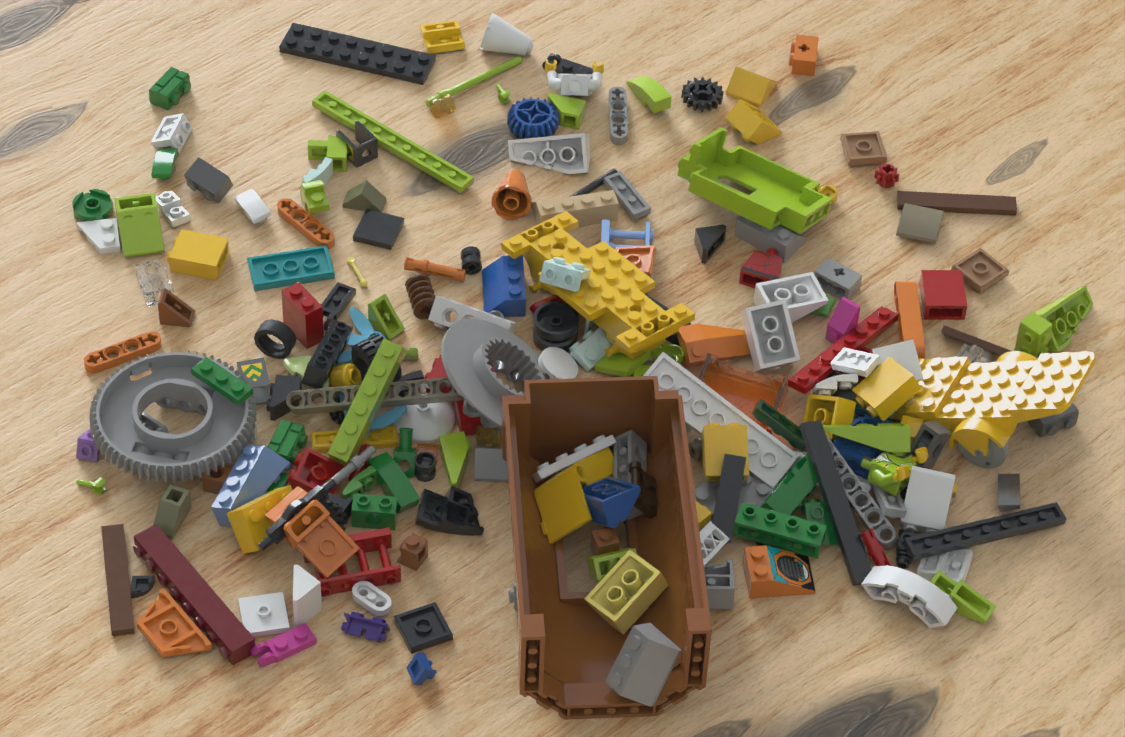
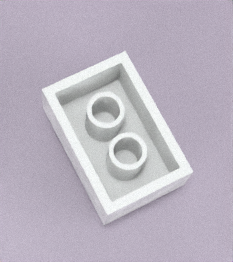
(770, 335)

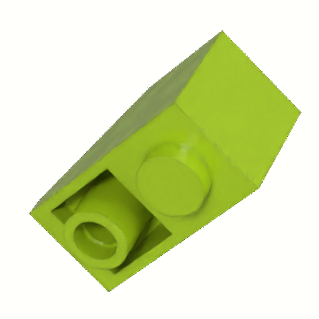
(570, 110)

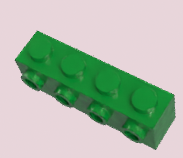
(779, 530)

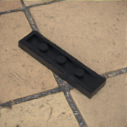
(729, 494)

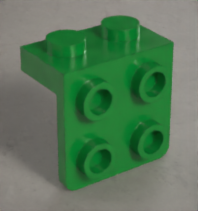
(817, 512)

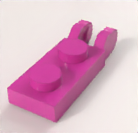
(284, 645)

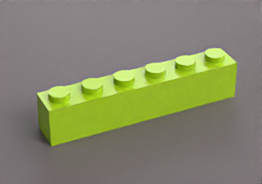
(367, 402)

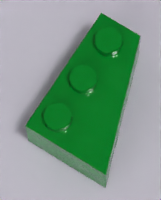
(793, 488)

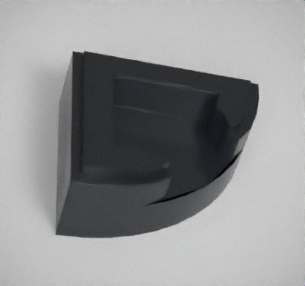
(141, 585)

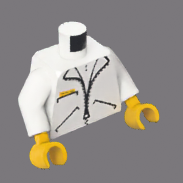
(574, 83)

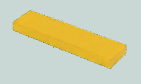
(378, 439)

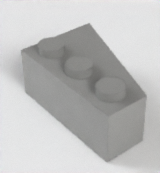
(720, 585)

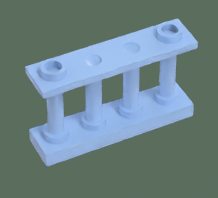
(609, 233)

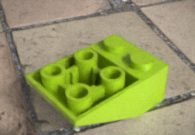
(139, 224)

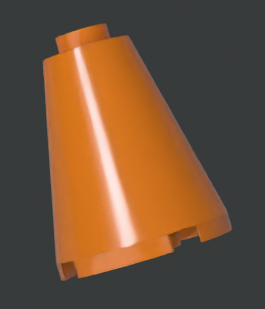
(512, 196)

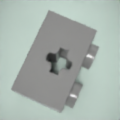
(838, 279)

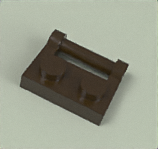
(647, 499)

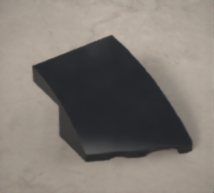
(448, 513)

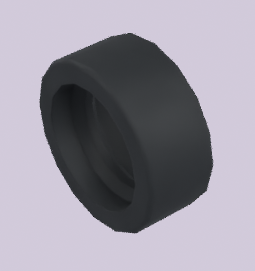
(270, 347)

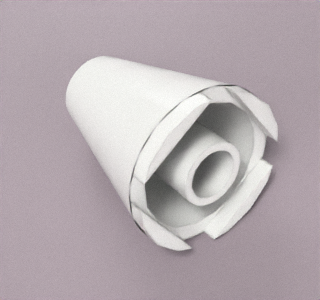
(505, 38)

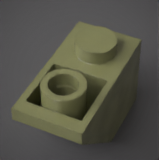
(172, 509)

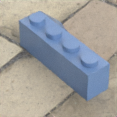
(249, 479)

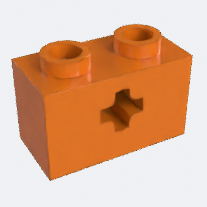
(804, 56)

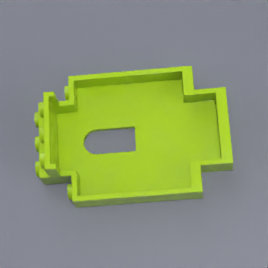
(778, 193)

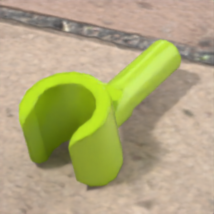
(503, 96)
(97, 486)

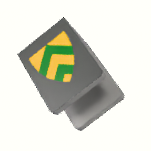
(257, 377)

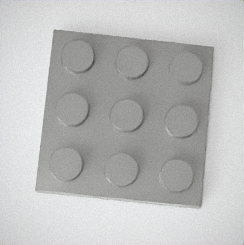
(752, 492)

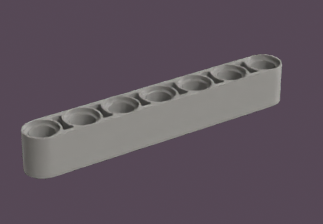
(868, 511)

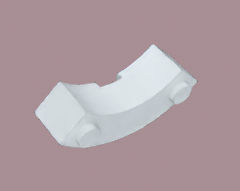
(922, 596)

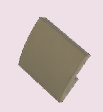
(919, 223)

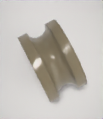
(695, 449)

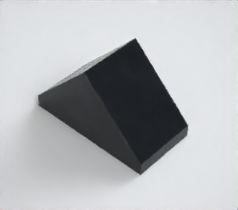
(709, 240)

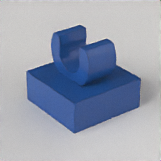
(420, 669)

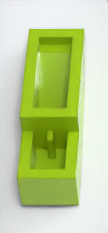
(650, 93)
(968, 601)

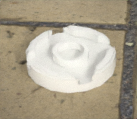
(557, 364)

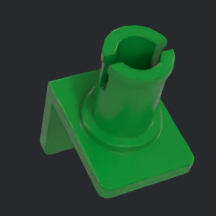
(405, 450)

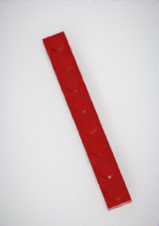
(855, 339)

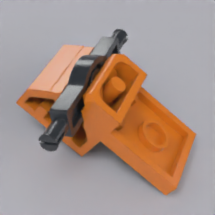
(310, 529)

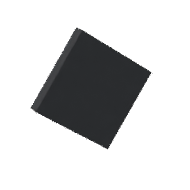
(378, 229)
(423, 627)

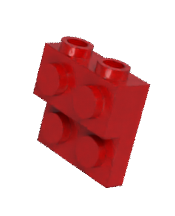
(312, 470)

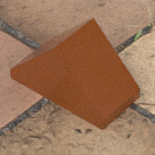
(174, 311)

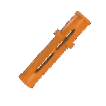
(428, 268)

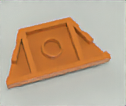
(171, 628)

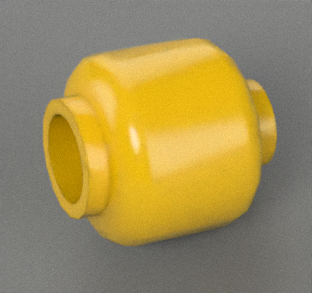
(345, 375)

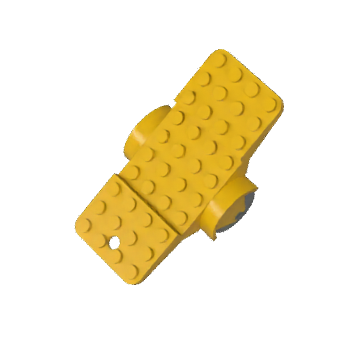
(989, 399)

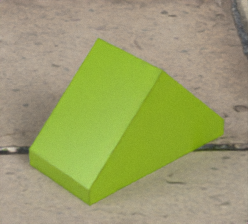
(384, 318)

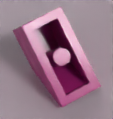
(843, 320)

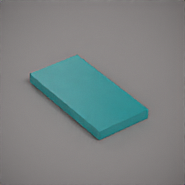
(290, 267)

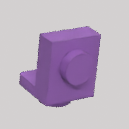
(86, 447)

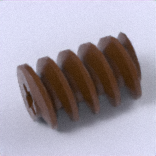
(420, 295)

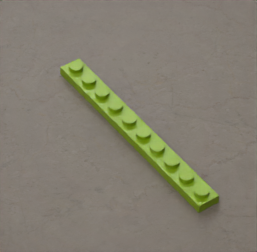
(395, 142)

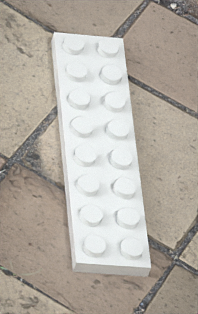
(766, 454)

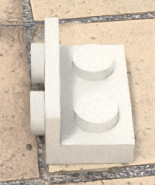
(172, 132)
(855, 362)

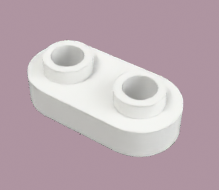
(373, 598)

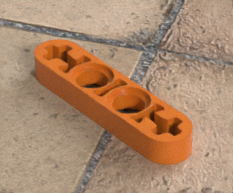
(309, 221)
(123, 354)

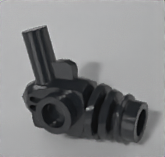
(902, 558)

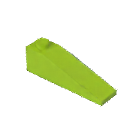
(1065, 316)
(885, 436)

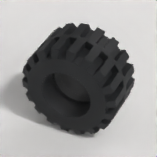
(364, 353)

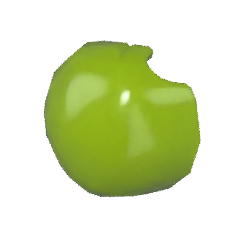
(672, 351)

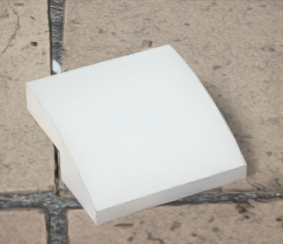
(953, 564)

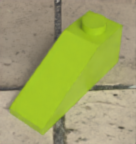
(455, 456)

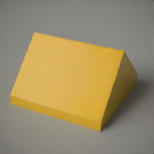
(749, 87)

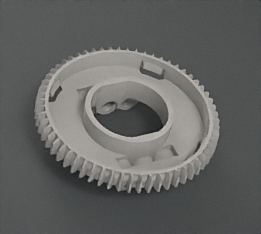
(156, 454)

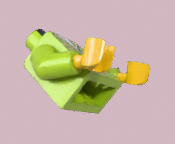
(892, 472)

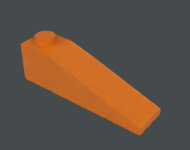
(701, 339)

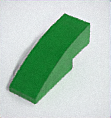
(394, 481)

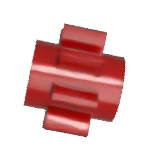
(886, 176)

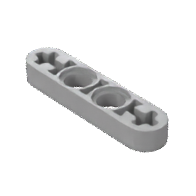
(615, 115)

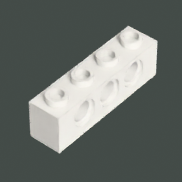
(444, 307)

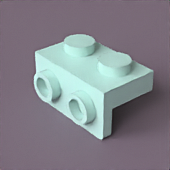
(563, 274)
(591, 349)

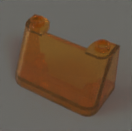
(743, 387)

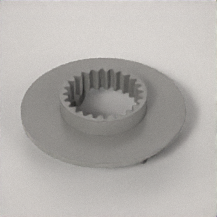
(467, 355)

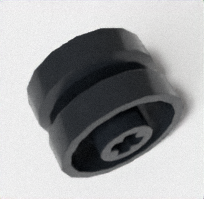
(555, 326)

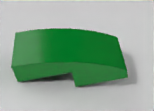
(164, 164)

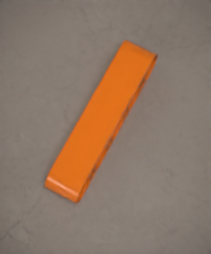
(909, 315)

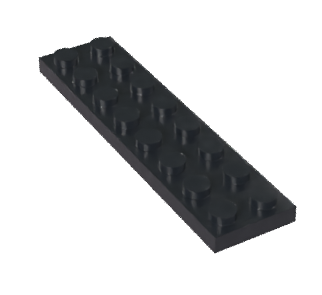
(357, 53)

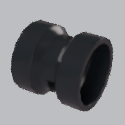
(471, 260)
(425, 466)

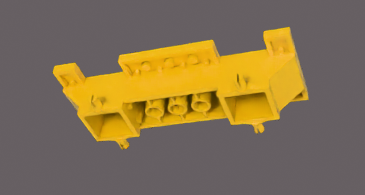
(612, 293)

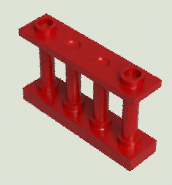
(368, 541)

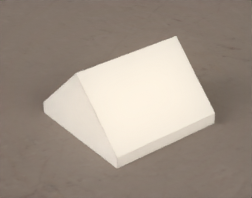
(305, 596)

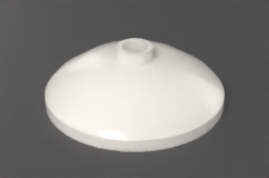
(427, 421)

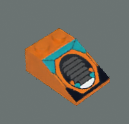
(776, 572)

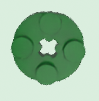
(97, 197)

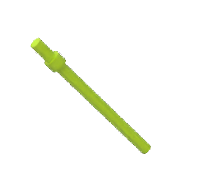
(477, 79)

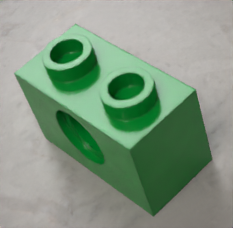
(374, 511)

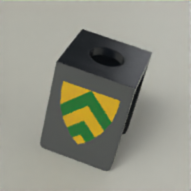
(367, 141)

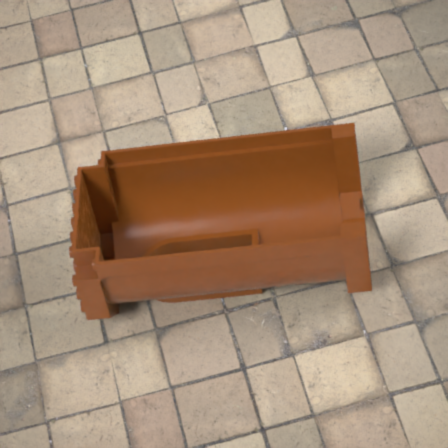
(561, 638)

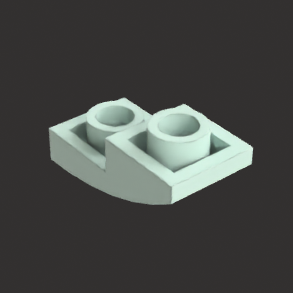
(323, 172)

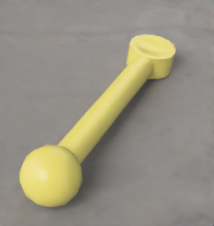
(351, 261)

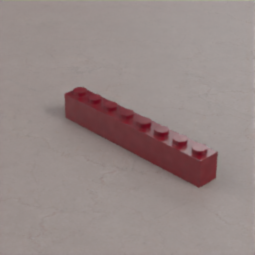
(194, 594)

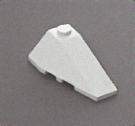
(558, 153)

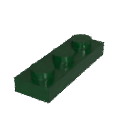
(779, 424)

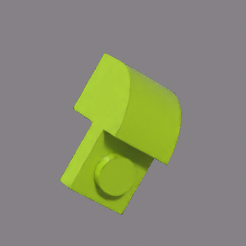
(333, 149)
(314, 197)

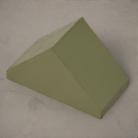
(364, 197)

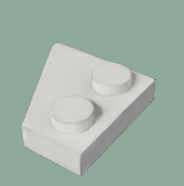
(102, 234)

